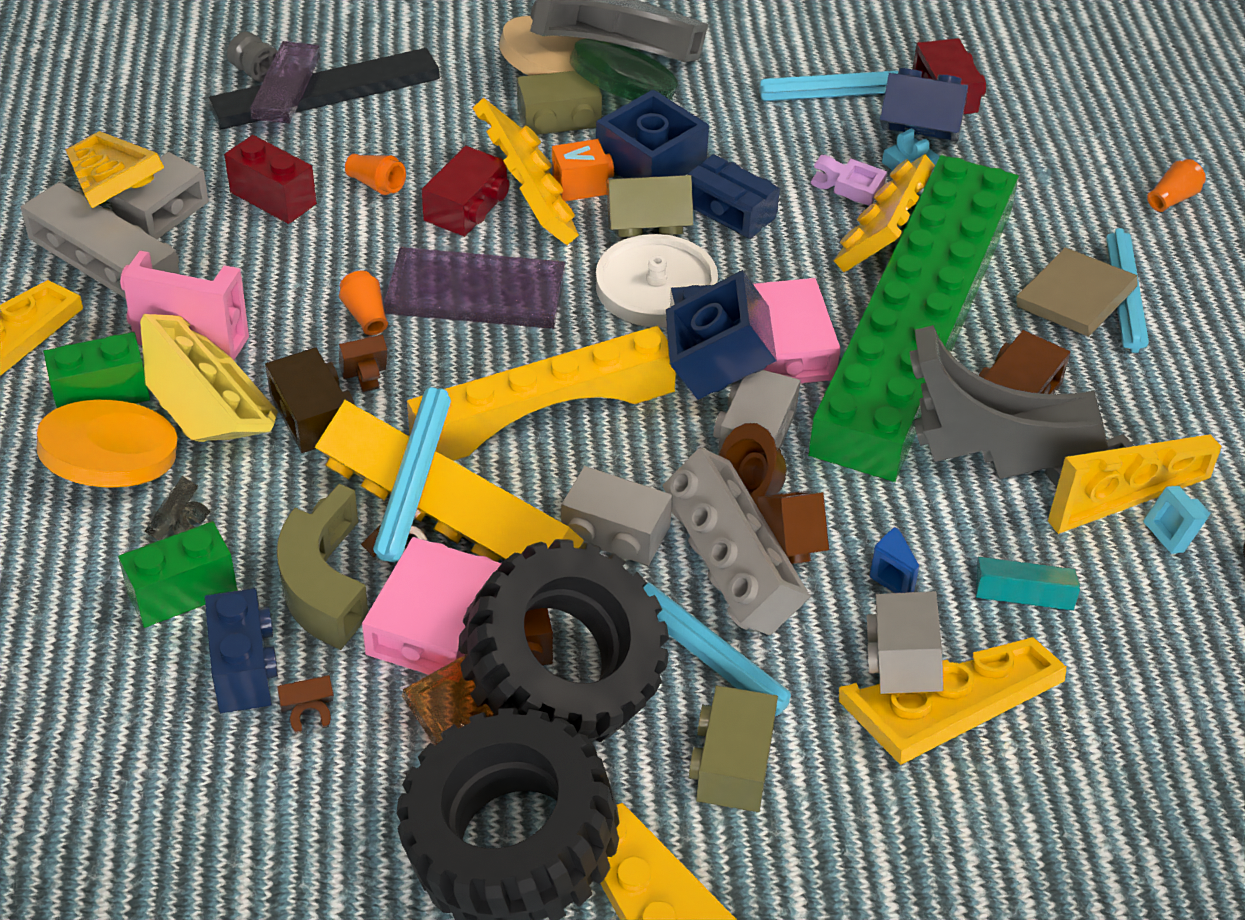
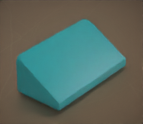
(1027, 583)

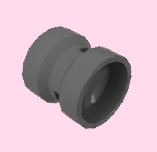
(251, 55)

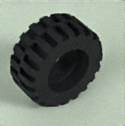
(598, 595)
(496, 759)

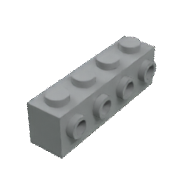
(91, 237)
(735, 543)

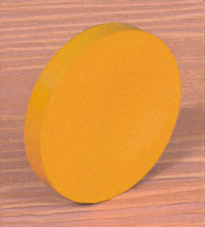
(106, 443)

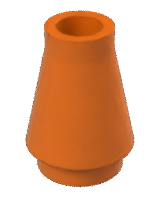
(378, 172)
(1178, 184)
(363, 299)

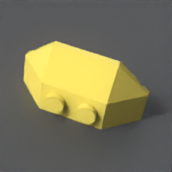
(201, 383)

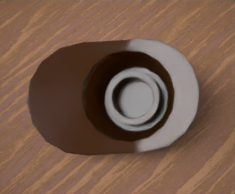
(755, 459)

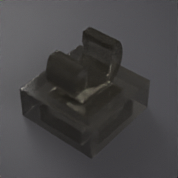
(176, 509)

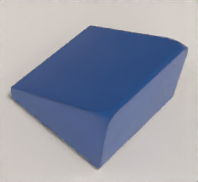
(894, 563)

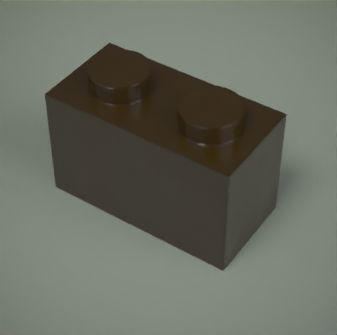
(305, 395)

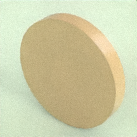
(533, 52)

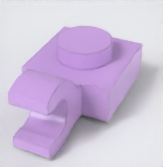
(853, 180)

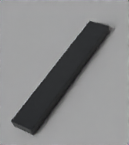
(336, 85)

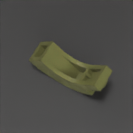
(317, 595)

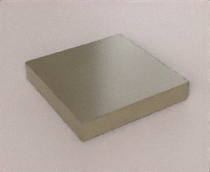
(1077, 291)

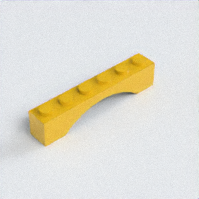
(621, 368)

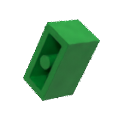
(97, 371)
(177, 573)

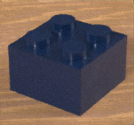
(924, 104)
(653, 138)
(720, 335)

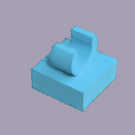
(907, 148)
(1176, 519)

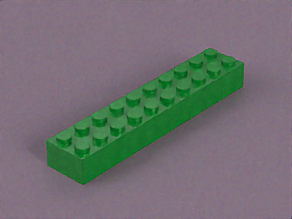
(927, 282)

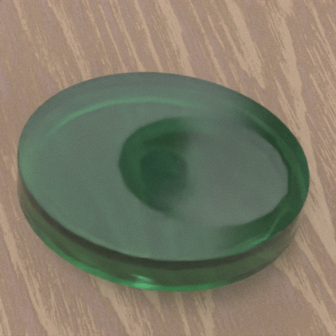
(621, 69)

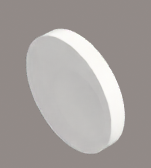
(640, 271)

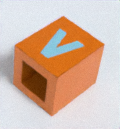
(581, 169)

